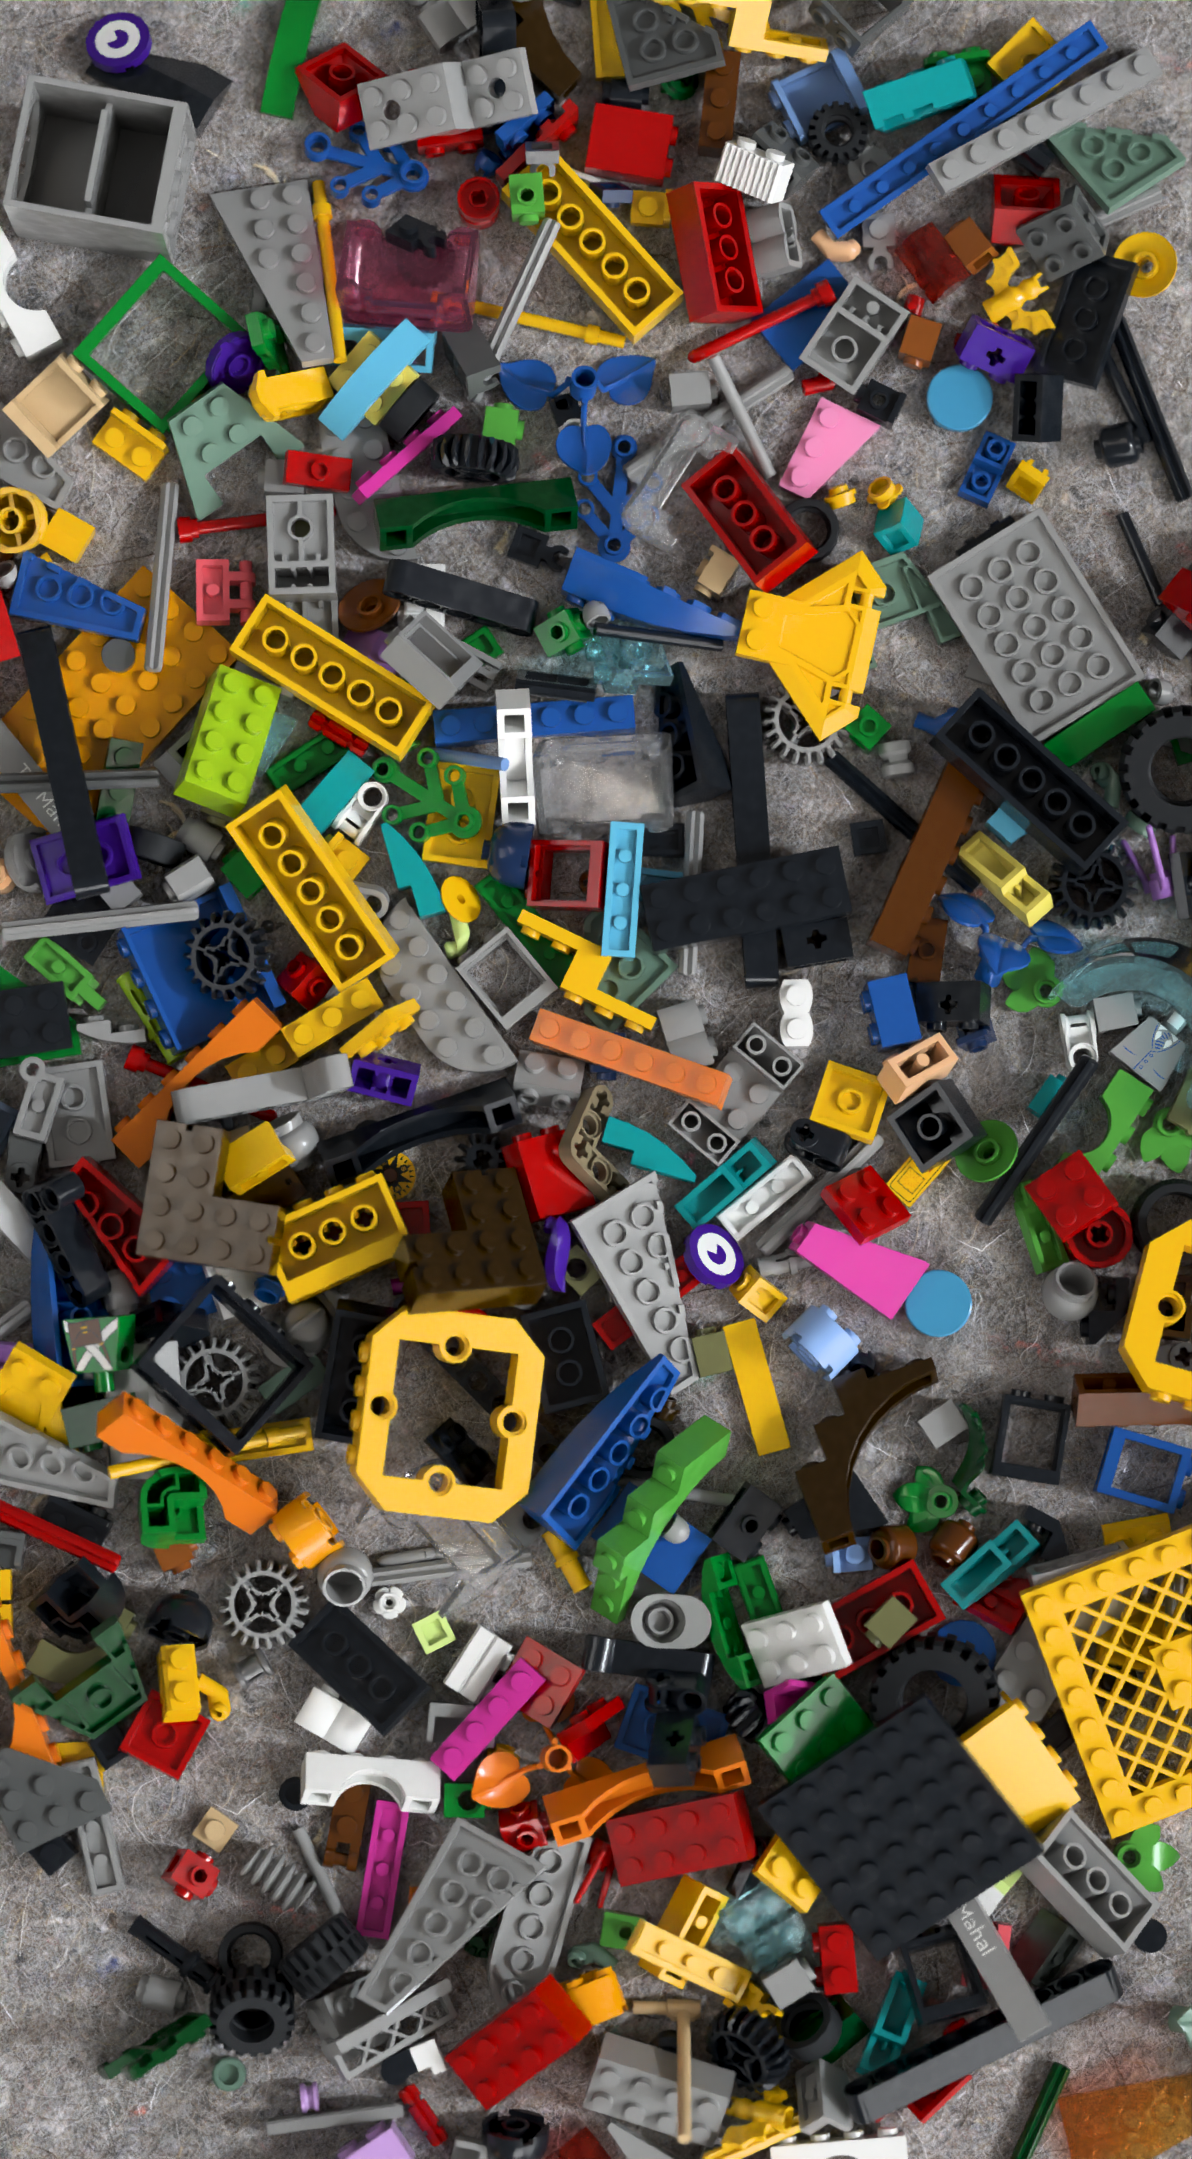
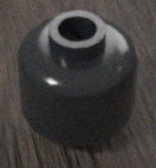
(1119, 444)

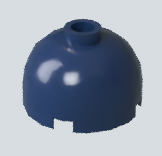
(509, 853)

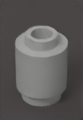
(201, 839)
(122, 1296)
(161, 1993)

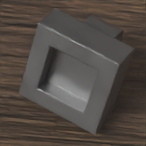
(542, 153)

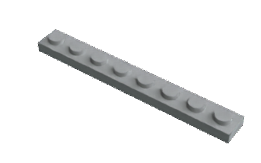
(1044, 120)

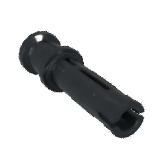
(189, 1963)

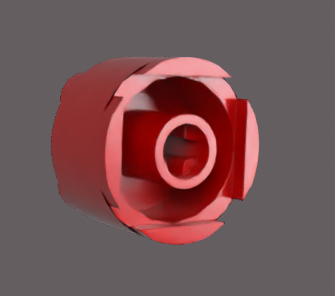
(1100, 1255)

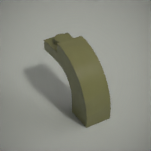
(62, 1665)

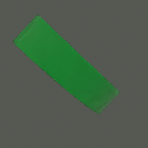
(289, 51)
(725, 1631)

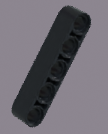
(460, 597)

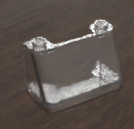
(642, 506)
(604, 781)

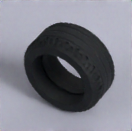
(1143, 1205)

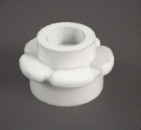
(382, 1596)

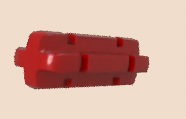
(338, 733)
(423, 2114)

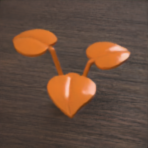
(501, 1781)

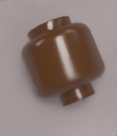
(953, 1543)
(892, 1545)

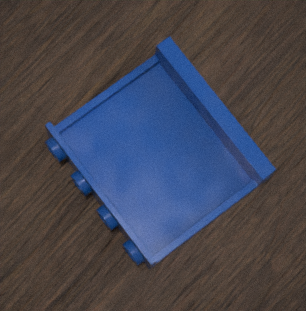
(172, 998)

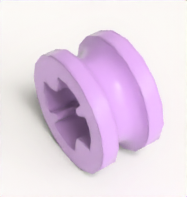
(309, 2097)

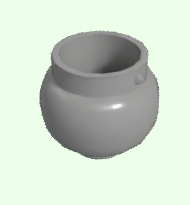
(298, 1136)
(1070, 1291)
(345, 1576)

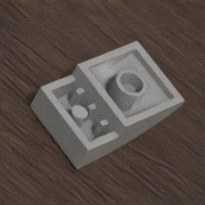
(854, 335)

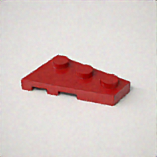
(551, 130)

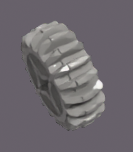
(790, 745)
(243, 1371)
(244, 1583)

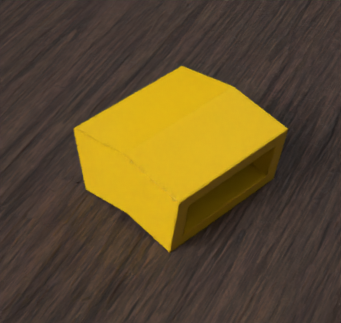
(68, 535)

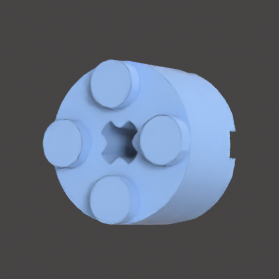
(821, 1341)

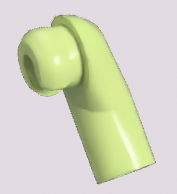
(461, 935)

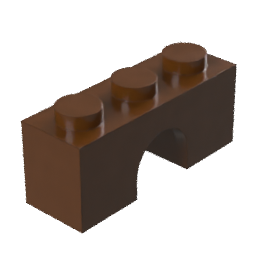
(719, 106)

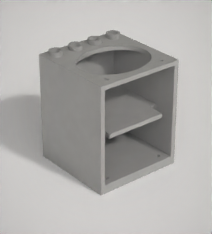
(100, 169)

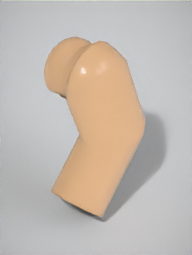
(836, 250)

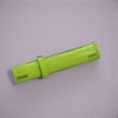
(137, 998)

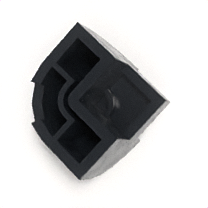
(79, 1600)

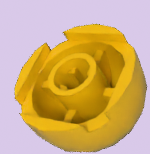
(21, 520)

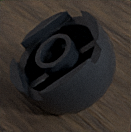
(180, 1619)
(515, 2136)

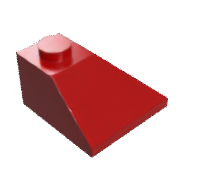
(332, 85)
(1017, 201)

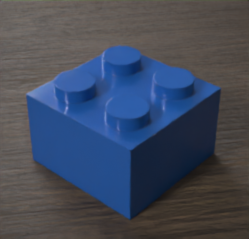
(891, 1013)

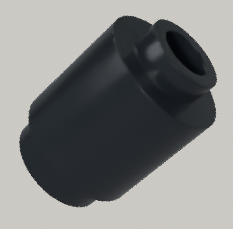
(617, 93)

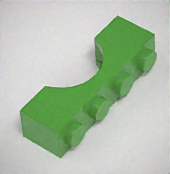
(1123, 1101)

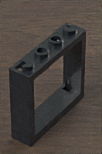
(268, 1332)

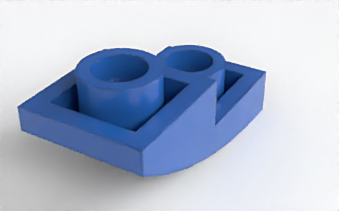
(986, 469)

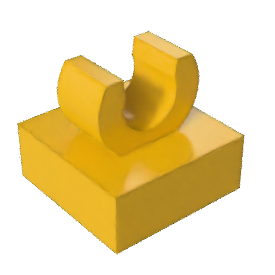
(1028, 481)

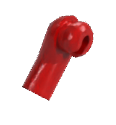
(817, 385)

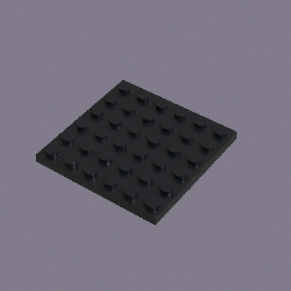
(900, 1826)

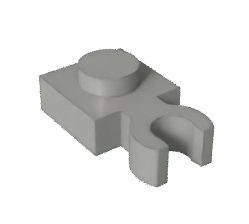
(878, 236)

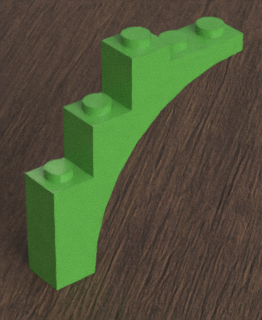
(648, 1510)

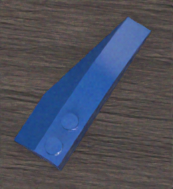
(635, 601)
(48, 1310)
(586, 1467)

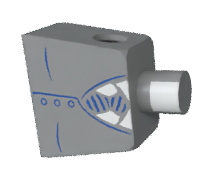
(1152, 1050)

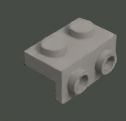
(548, 1080)

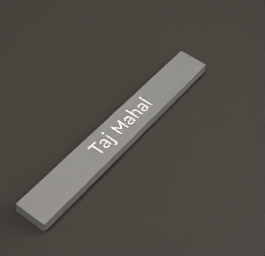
(17, 760)
(999, 1969)

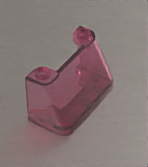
(387, 284)

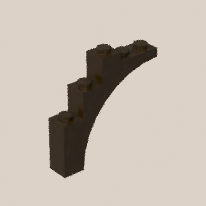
(545, 57)
(864, 1405)

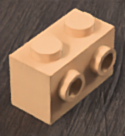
(916, 1067)

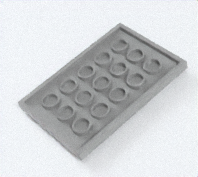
(1035, 626)

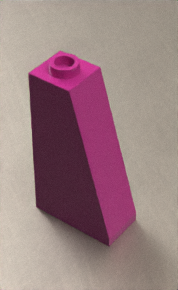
(867, 1271)

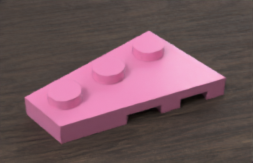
(825, 447)

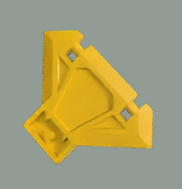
(818, 640)
(34, 1391)

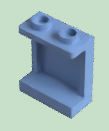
(812, 87)

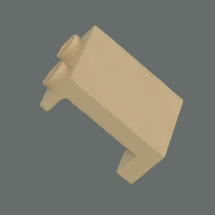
(56, 404)

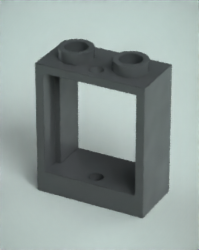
(844, 35)

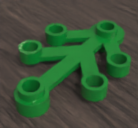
(431, 799)

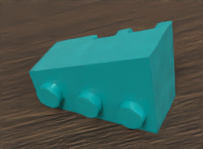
(920, 95)

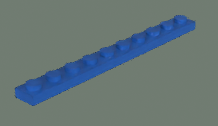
(969, 123)

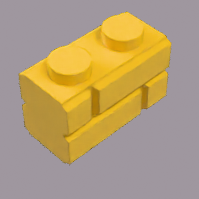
(178, 1683)

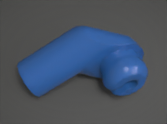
(933, 725)

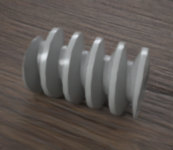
(278, 1878)

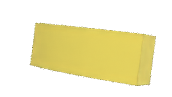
(1006, 879)

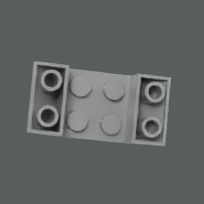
(760, 1074)

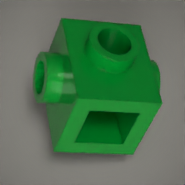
(563, 632)

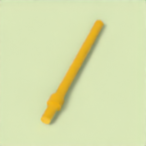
(322, 216)
(591, 334)
(269, 1438)

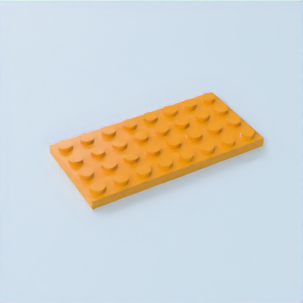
(126, 704)

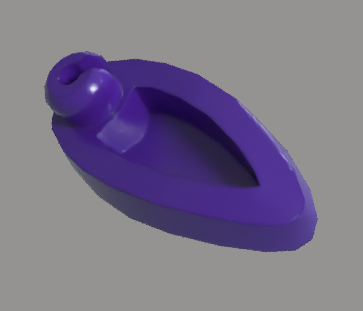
(557, 1252)

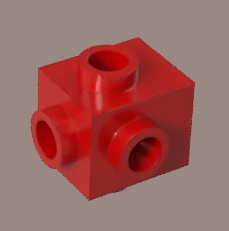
(305, 981)
(524, 1825)
(191, 1875)

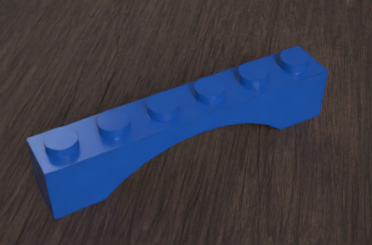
(548, 719)

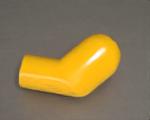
(217, 1697)

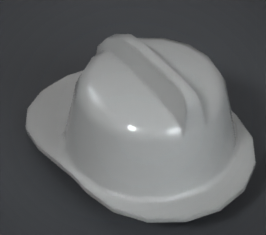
(304, 1325)
(670, 1621)

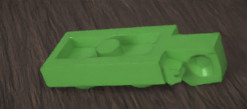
(59, 966)
(1041, 1240)

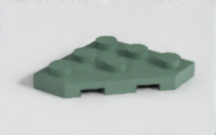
(1115, 162)
(625, 979)

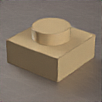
(215, 1829)

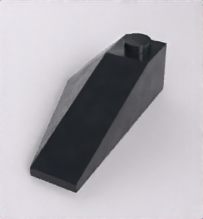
(172, 80)
(697, 758)

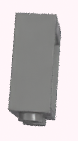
(438, 647)
(528, 1004)

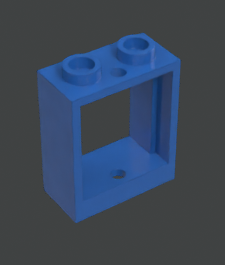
(1110, 1462)

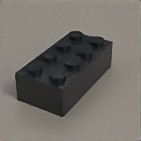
(350, 1326)

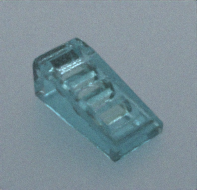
(278, 734)

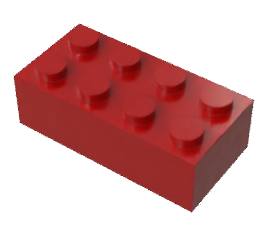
(714, 253)
(749, 519)
(858, 1605)
(681, 1837)
(518, 2042)

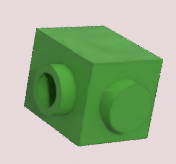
(527, 198)
(503, 423)
(617, 1928)

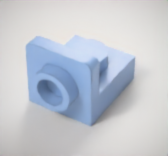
(850, 1558)

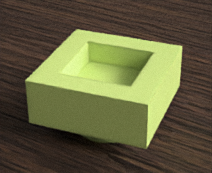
(433, 1632)

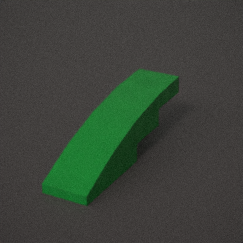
(1101, 725)

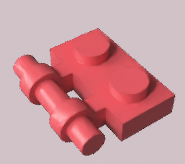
(213, 592)

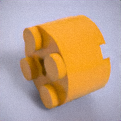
(306, 1531)
(597, 1994)

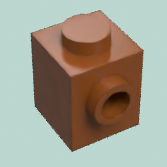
(971, 245)
(919, 342)
(176, 1558)

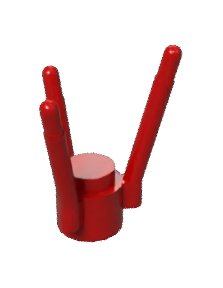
(598, 1858)

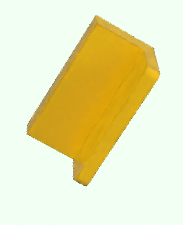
(255, 1158)

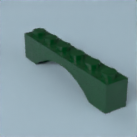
(539, 504)

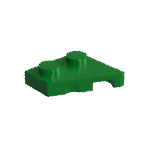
(268, 341)

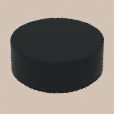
(1152, 1937)

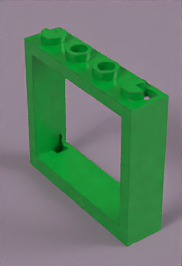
(119, 311)

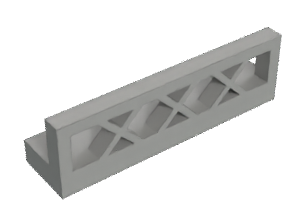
(381, 2022)

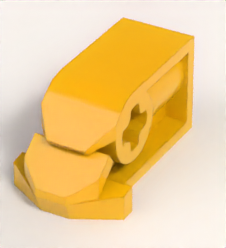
(290, 393)

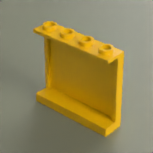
(1021, 1764)

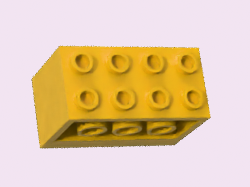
(355, 1252)

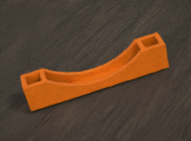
(245, 1033)
(631, 1058)
(139, 1429)
(29, 1727)
(584, 1807)

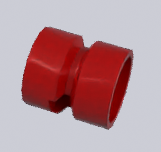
(478, 203)

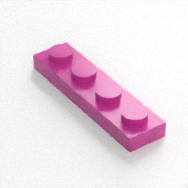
(394, 462)
(487, 1719)
(382, 1870)

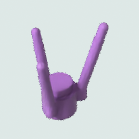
(1161, 880)

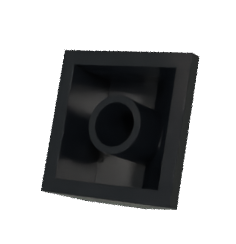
(936, 1125)

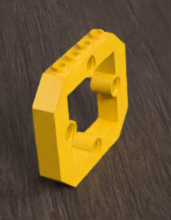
(1145, 1322)
(516, 1446)

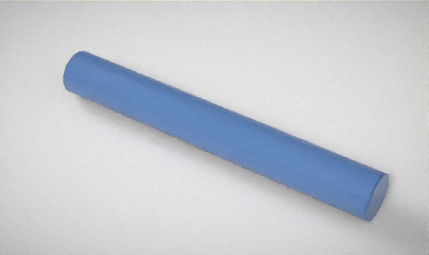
(469, 759)

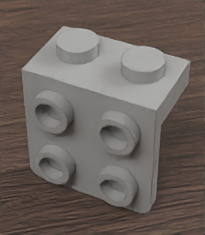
(340, 2012)

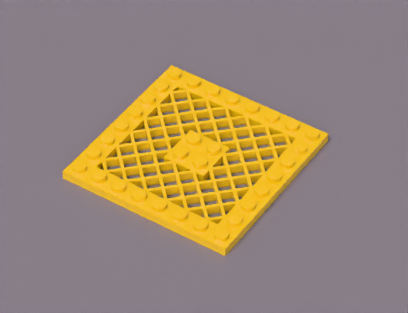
(1170, 1657)

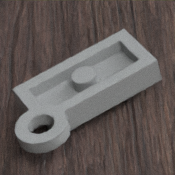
(38, 1103)

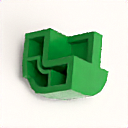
(172, 1508)

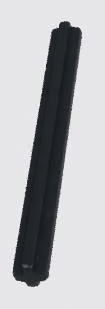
(1152, 413)
(893, 813)
(1037, 1139)

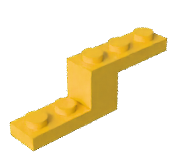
(749, 32)
(585, 972)
(310, 1032)

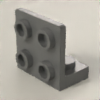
(1065, 236)

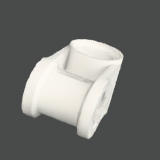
(360, 813)
(1078, 1038)

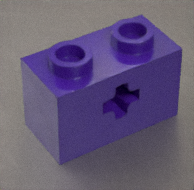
(984, 336)
(385, 1078)

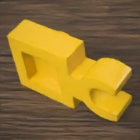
(755, 1998)

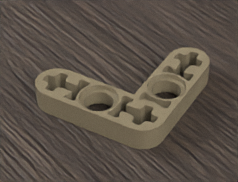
(584, 1154)

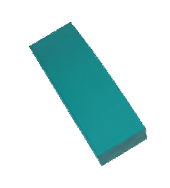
(336, 790)
(412, 874)
(647, 1151)
(725, 1183)
(991, 1565)
(890, 2026)

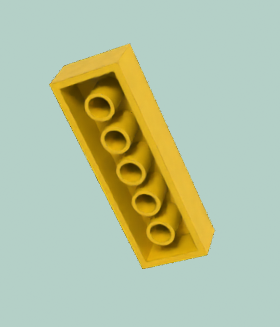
(604, 254)
(332, 677)
(312, 888)

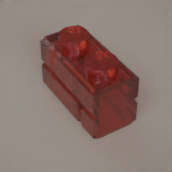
(932, 263)

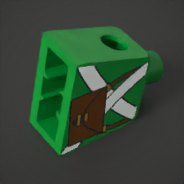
(101, 1346)

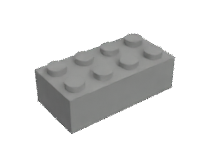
(641, 2088)

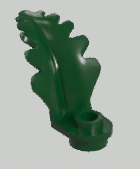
(972, 1465)

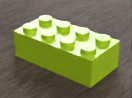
(227, 741)

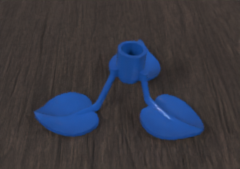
(584, 447)
(999, 954)

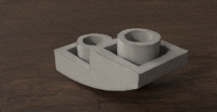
(102, 1030)

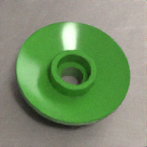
(975, 1162)

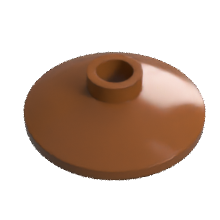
(366, 607)

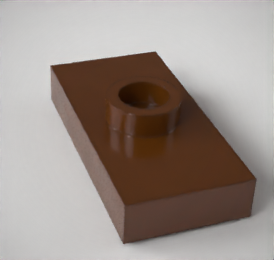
(928, 957)

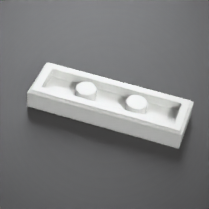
(764, 1197)

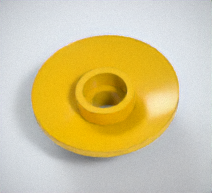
(1153, 248)

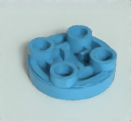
(959, 398)
(938, 1304)

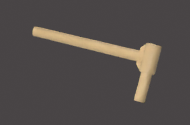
(683, 2012)

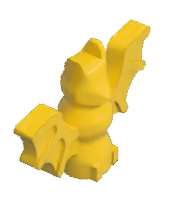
(1010, 299)
(763, 2114)

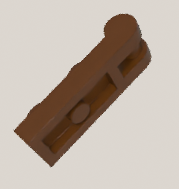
(347, 1827)

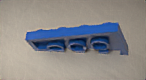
(65, 600)

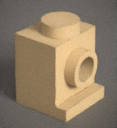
(715, 574)

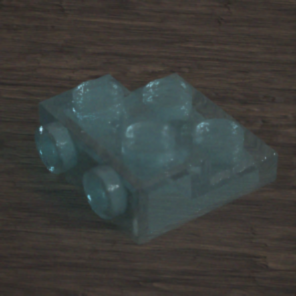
(626, 664)
(764, 1927)

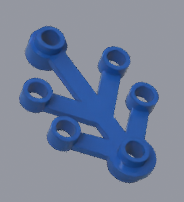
(370, 166)
(611, 504)

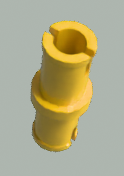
(568, 1562)

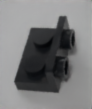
(84, 1522)

